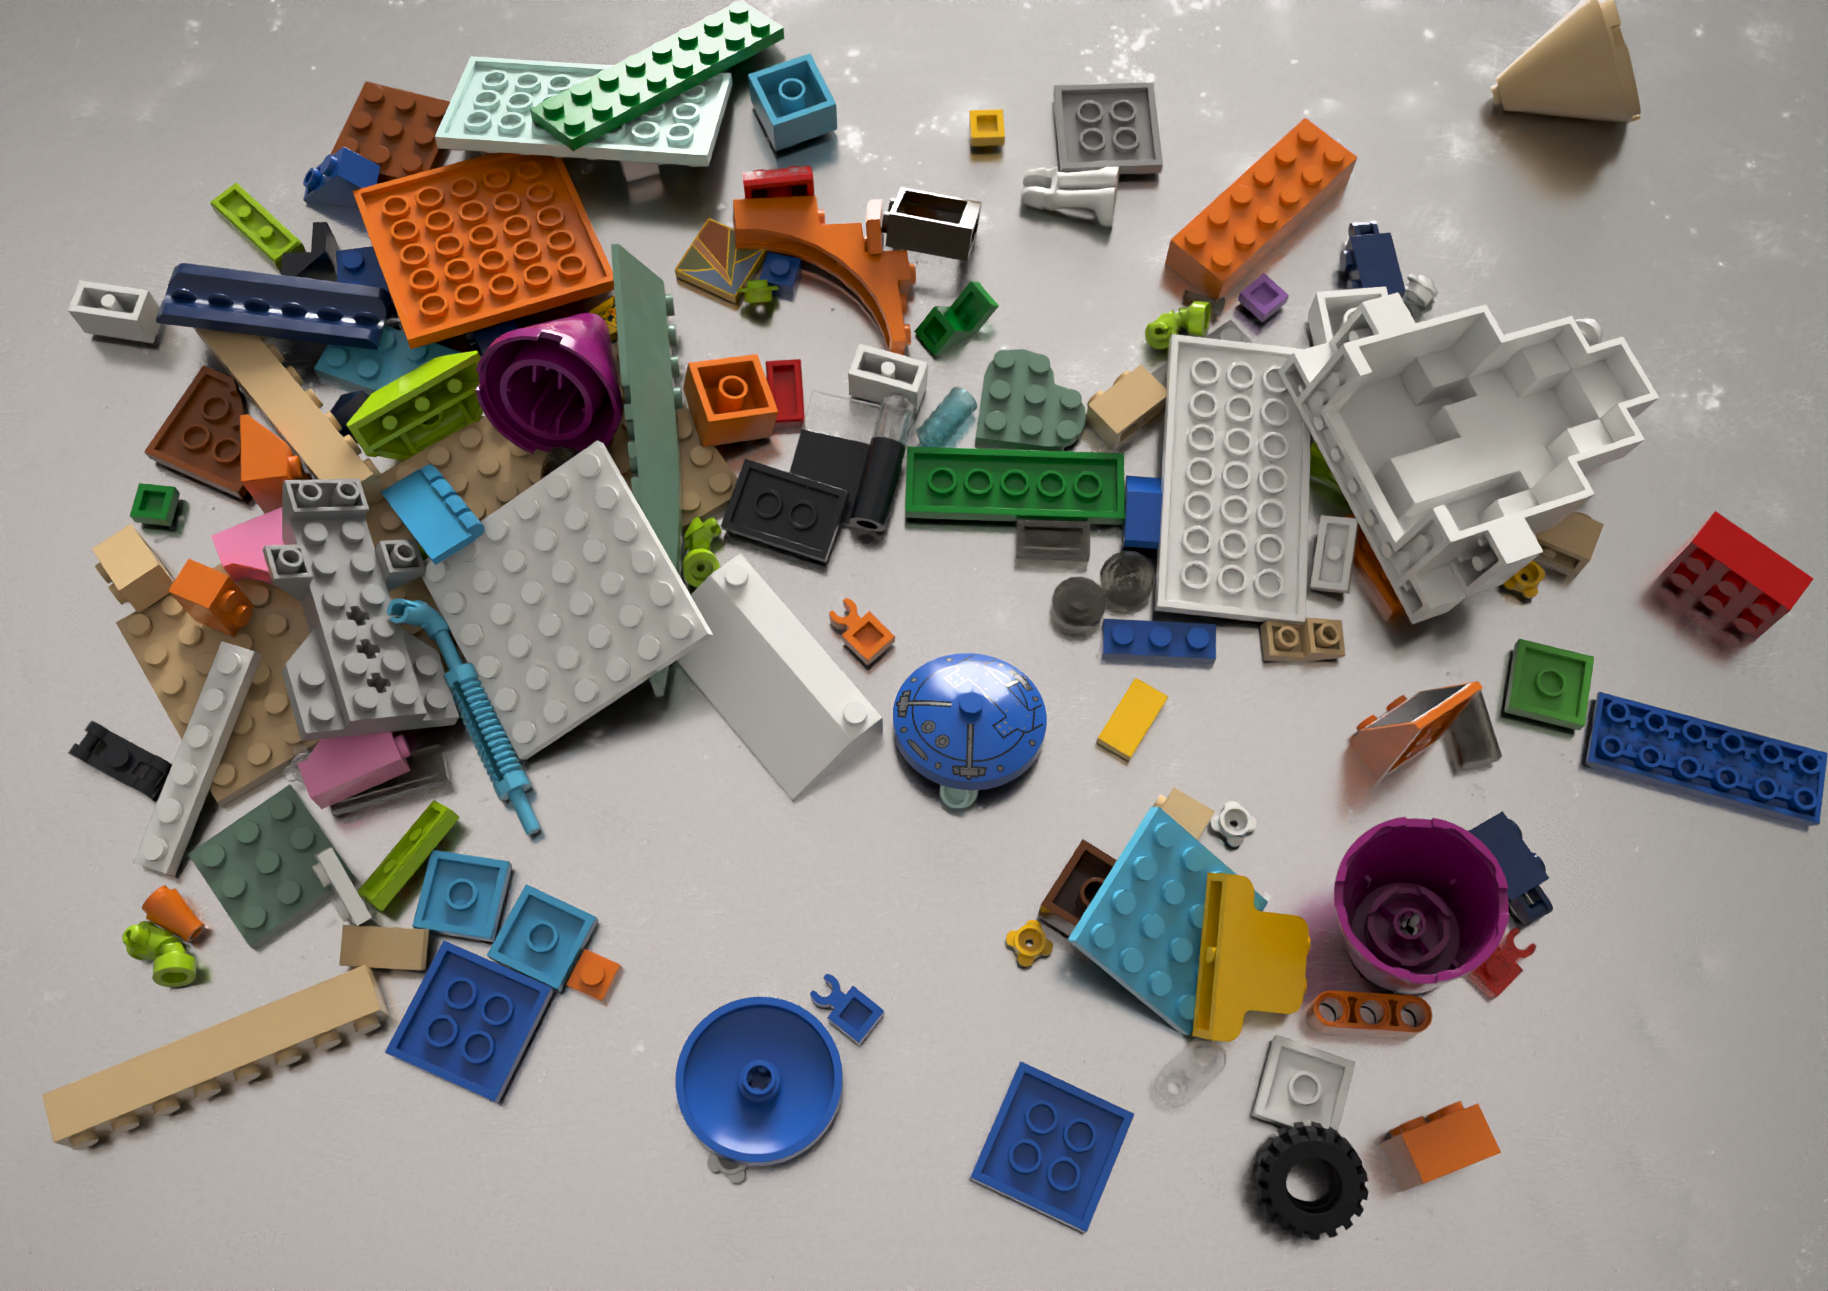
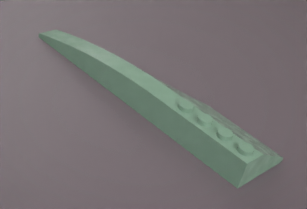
(651, 402)

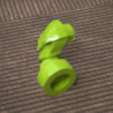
(1194, 318)
(700, 560)
(171, 962)

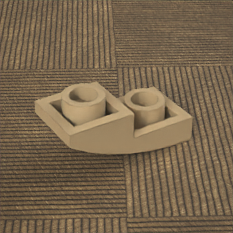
(1306, 642)
(384, 947)

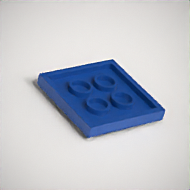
(470, 1021)
(1052, 1147)

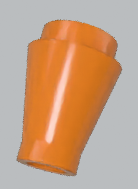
(172, 913)

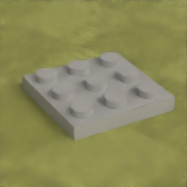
(1108, 127)

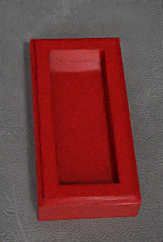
(787, 391)

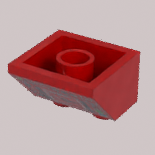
(779, 182)

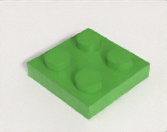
(1549, 684)

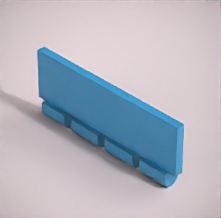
(433, 513)

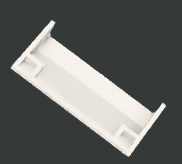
(775, 681)

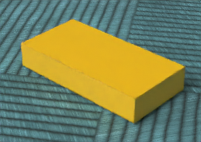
(1132, 719)

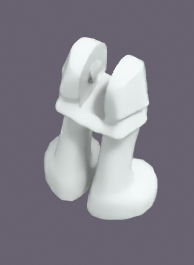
(1044, 192)

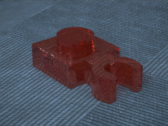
(1501, 967)

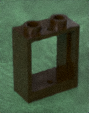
(931, 224)

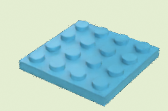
(1150, 917)

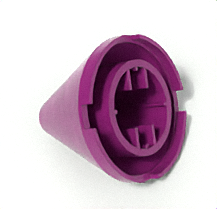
(552, 384)

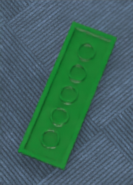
(1014, 485)

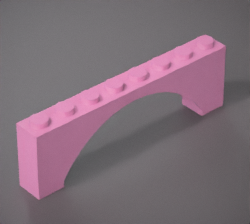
(336, 765)

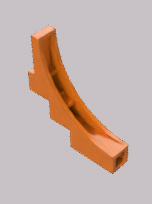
(799, 230)

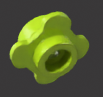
(757, 291)

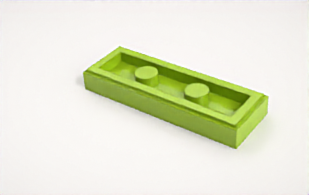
(256, 224)
(408, 855)

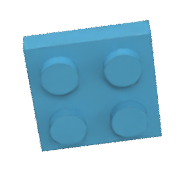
(462, 895)
(542, 937)

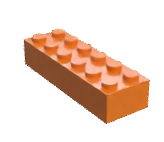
(1260, 210)

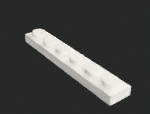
(197, 759)

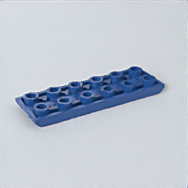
(1707, 760)

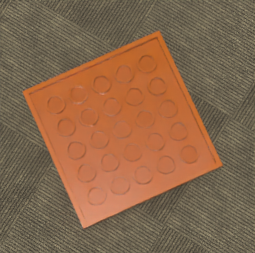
(482, 243)

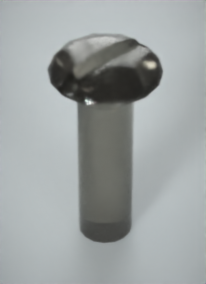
(1216, 305)

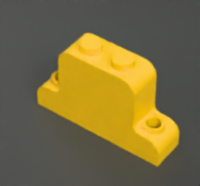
(1246, 959)

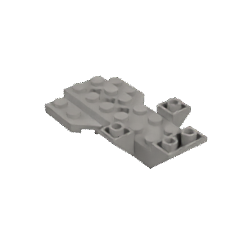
(356, 664)

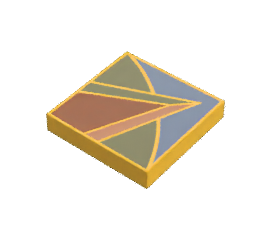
(716, 263)

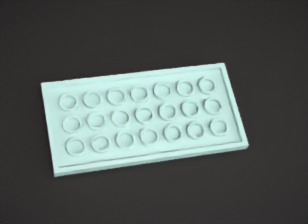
(494, 115)

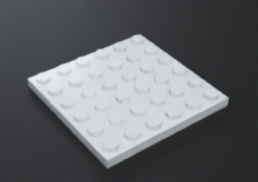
(565, 601)

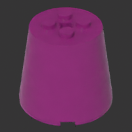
(1422, 878)

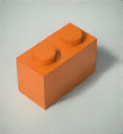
(211, 598)

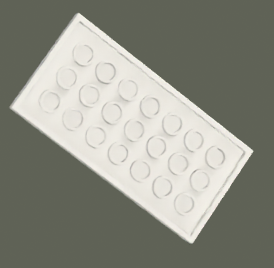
(1232, 485)

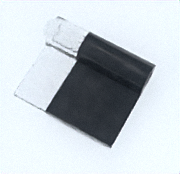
(856, 450)

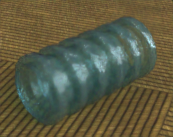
(947, 418)

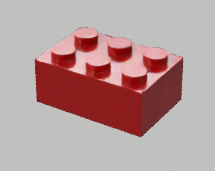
(1737, 575)

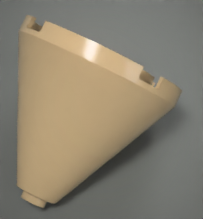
(1575, 70)

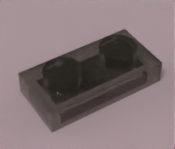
(1052, 540)
(1474, 735)

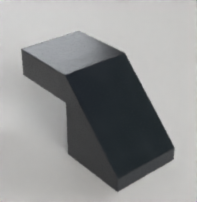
(317, 263)

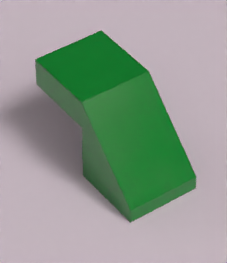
(951, 325)

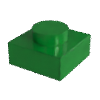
(154, 504)

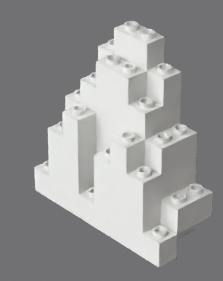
(1463, 437)

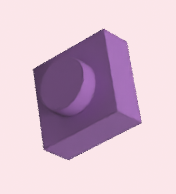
(1263, 297)

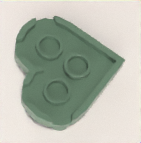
(1025, 407)

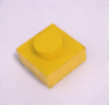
(986, 127)

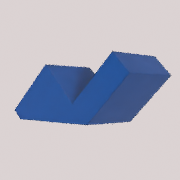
(1142, 512)

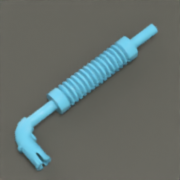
(475, 710)

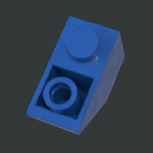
(338, 177)

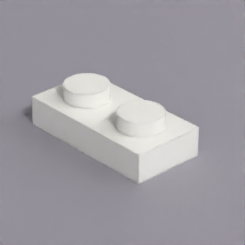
(1334, 554)
(331, 872)

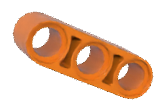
(1385, 1006)

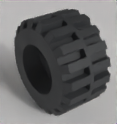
(1321, 1214)

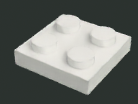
(1303, 1085)

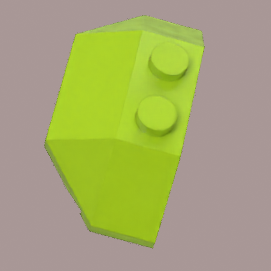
(419, 408)

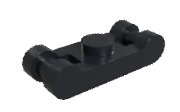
(121, 760)

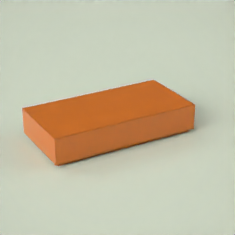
(873, 227)

